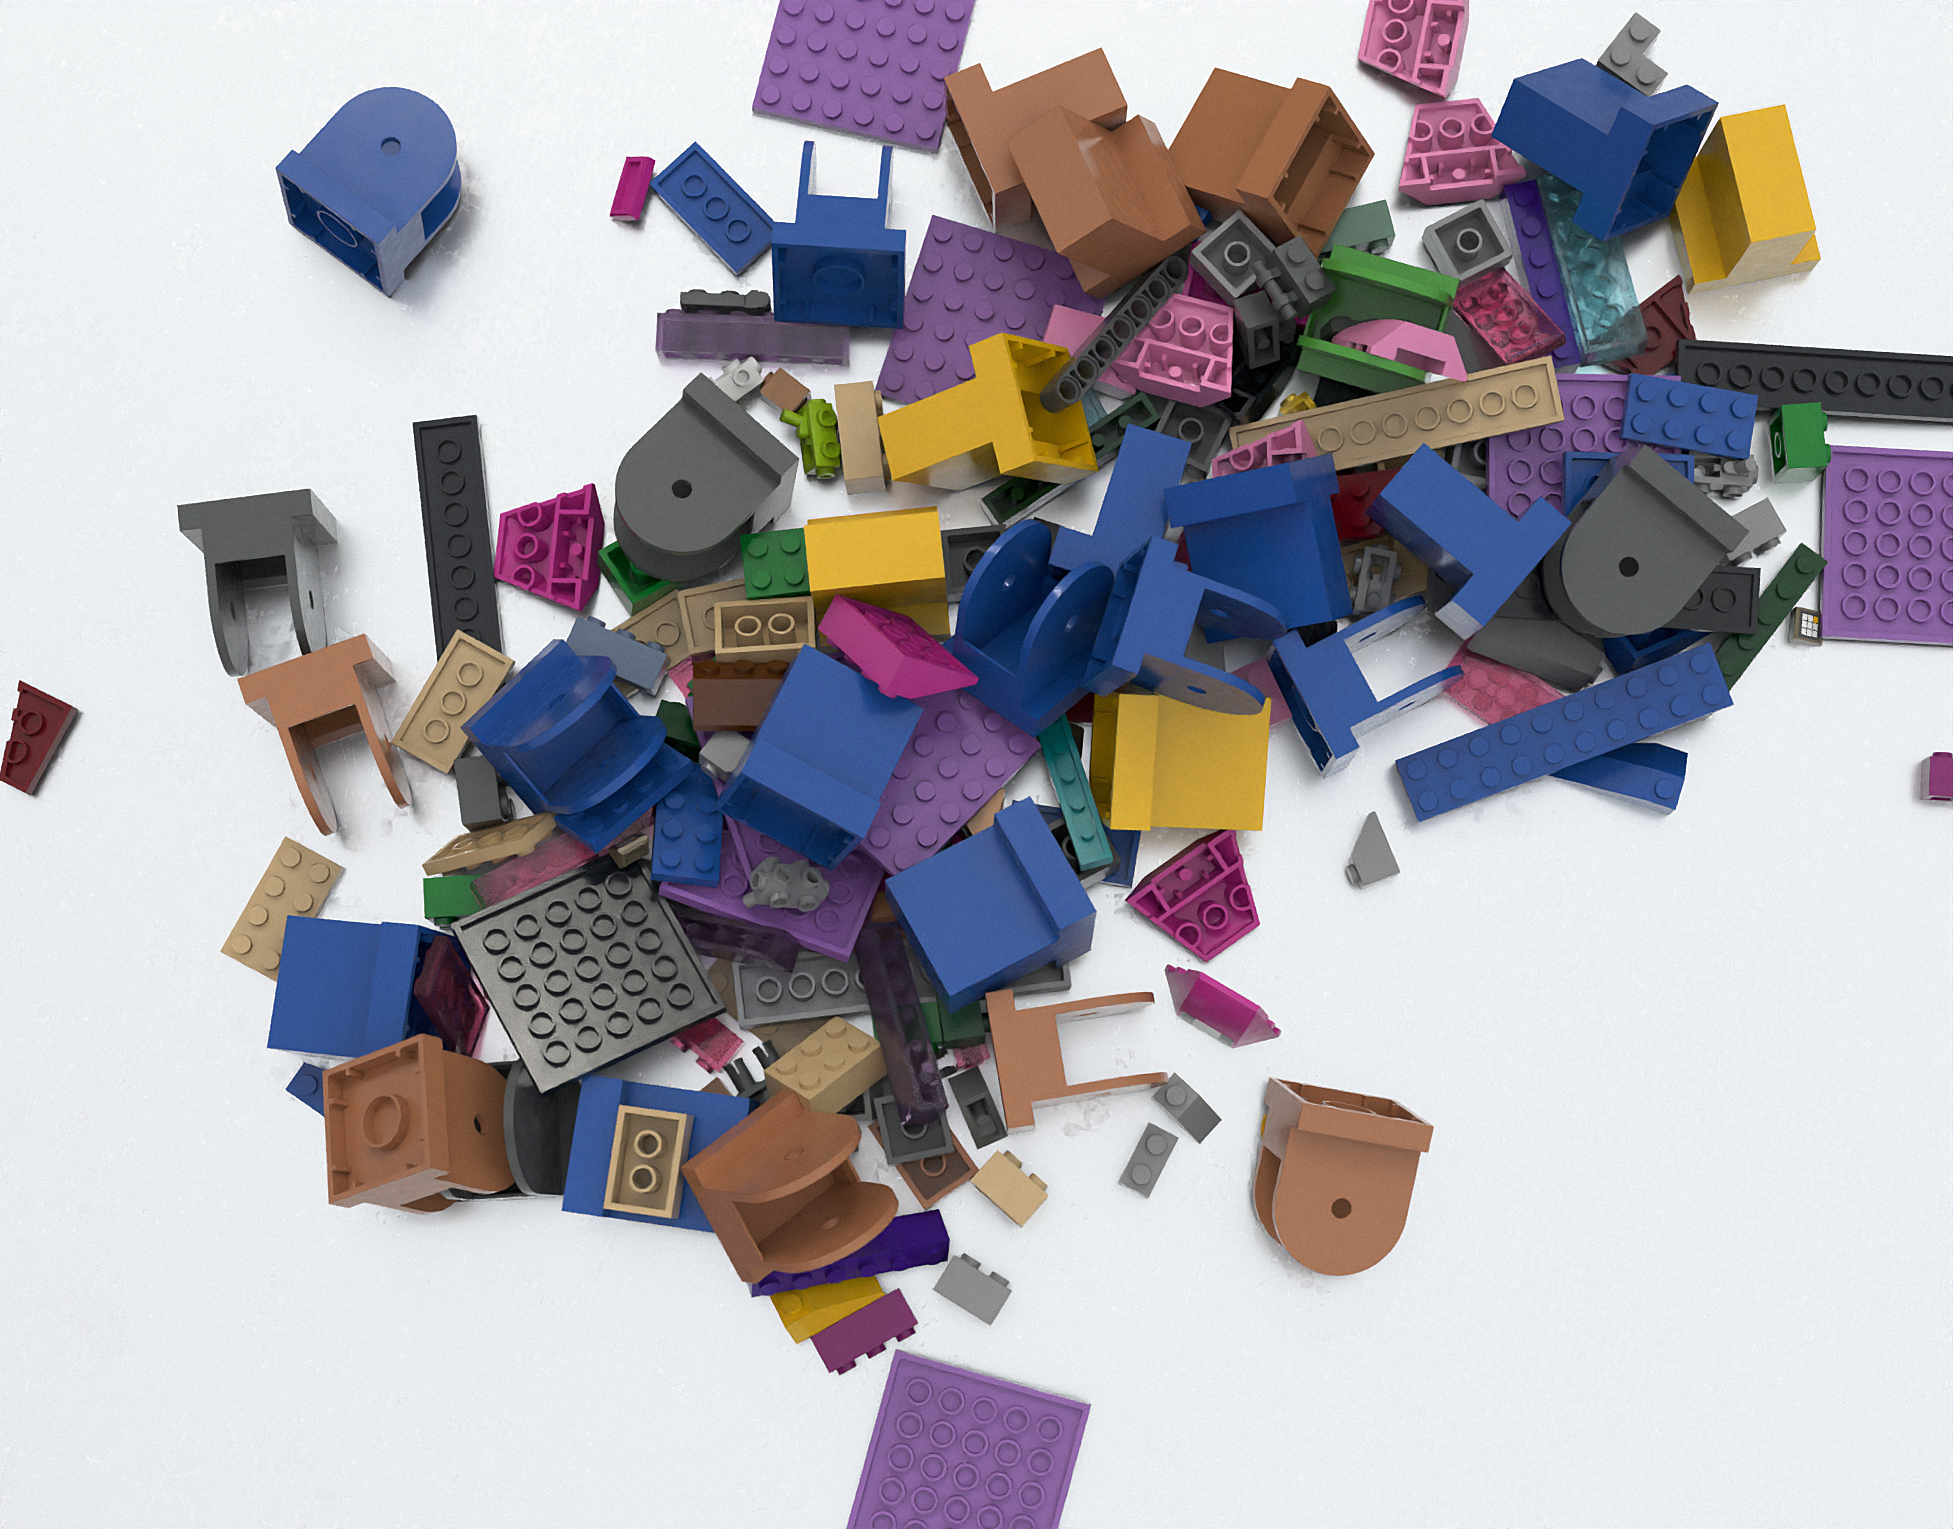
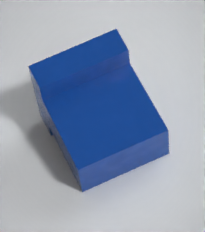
(1606, 141)
(1132, 504)
(1464, 536)
(1268, 537)
(819, 759)
(993, 907)
(350, 987)
(595, 1134)

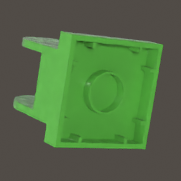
(1381, 290)

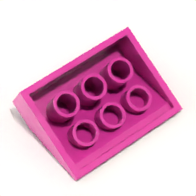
(892, 650)

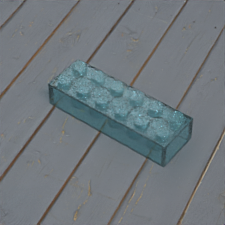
(1593, 280)

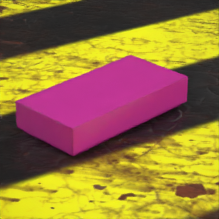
(632, 188)

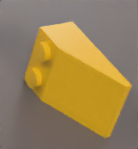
(822, 1305)

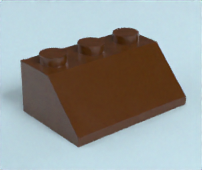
(733, 693)

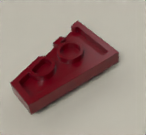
(35, 735)

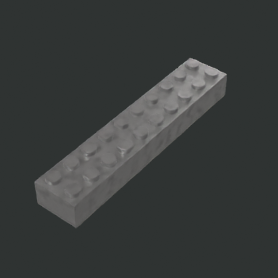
(832, 988)

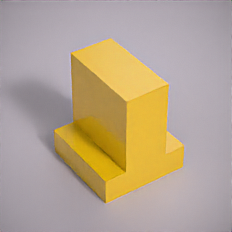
(1744, 206)
(992, 423)
(883, 561)
(1176, 763)

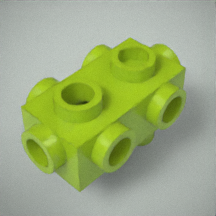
(817, 429)

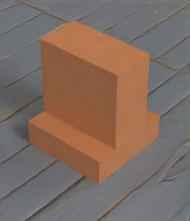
(987, 118)
(1272, 154)
(1105, 195)

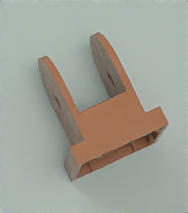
(323, 701)
(1031, 1056)
(407, 1127)
(1336, 1174)
(787, 1190)

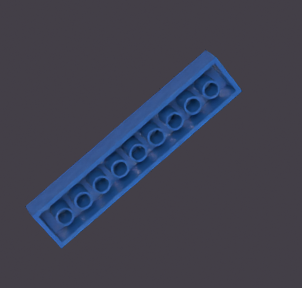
(1564, 732)

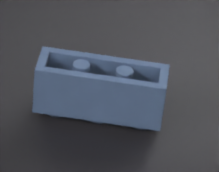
(636, 663)

